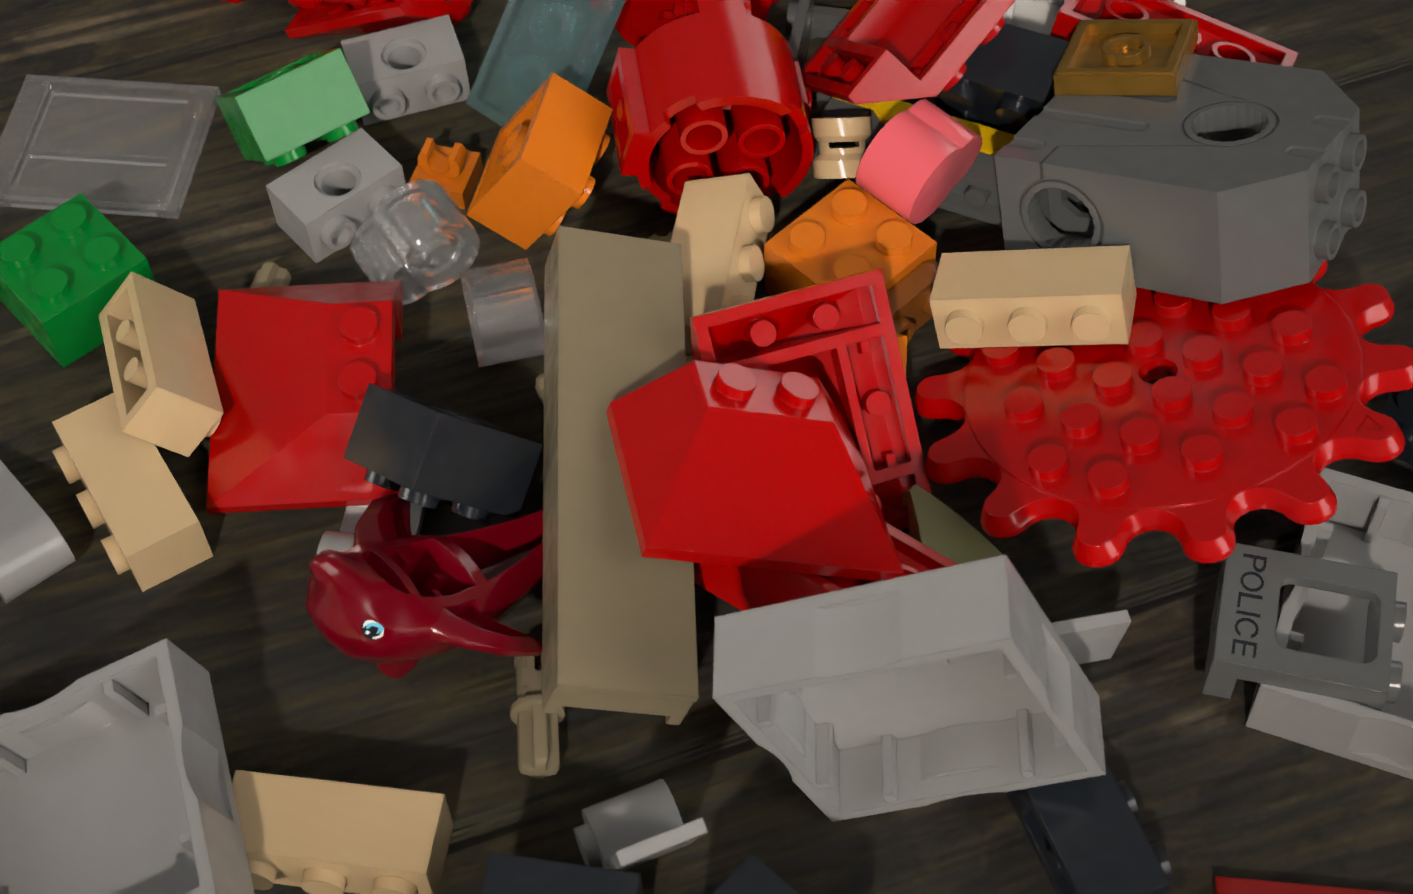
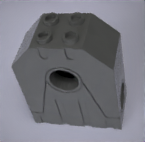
(1212, 188)

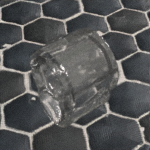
(416, 239)
(503, 312)

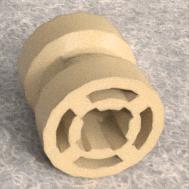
(839, 161)

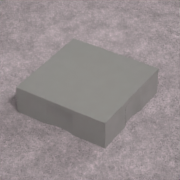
(1369, 531)
(911, 690)
(121, 786)

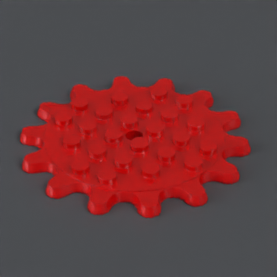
(1242, 425)

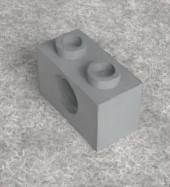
(408, 68)
(334, 193)

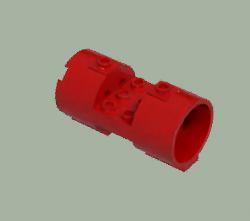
(707, 97)

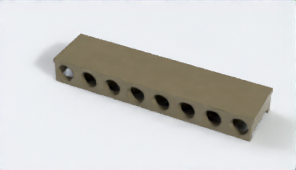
(611, 620)

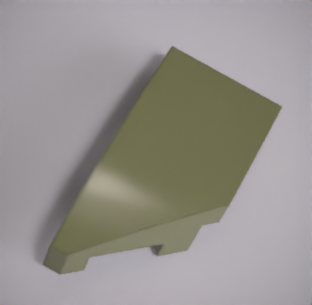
(943, 528)

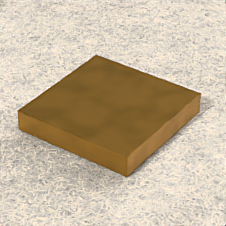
(1127, 57)

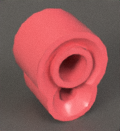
(917, 160)

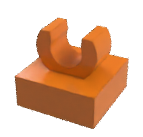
(451, 168)

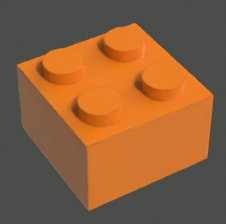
(542, 163)
(841, 238)

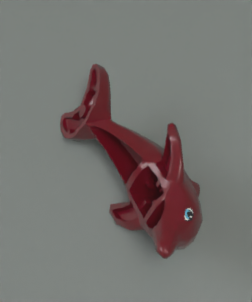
(425, 594)

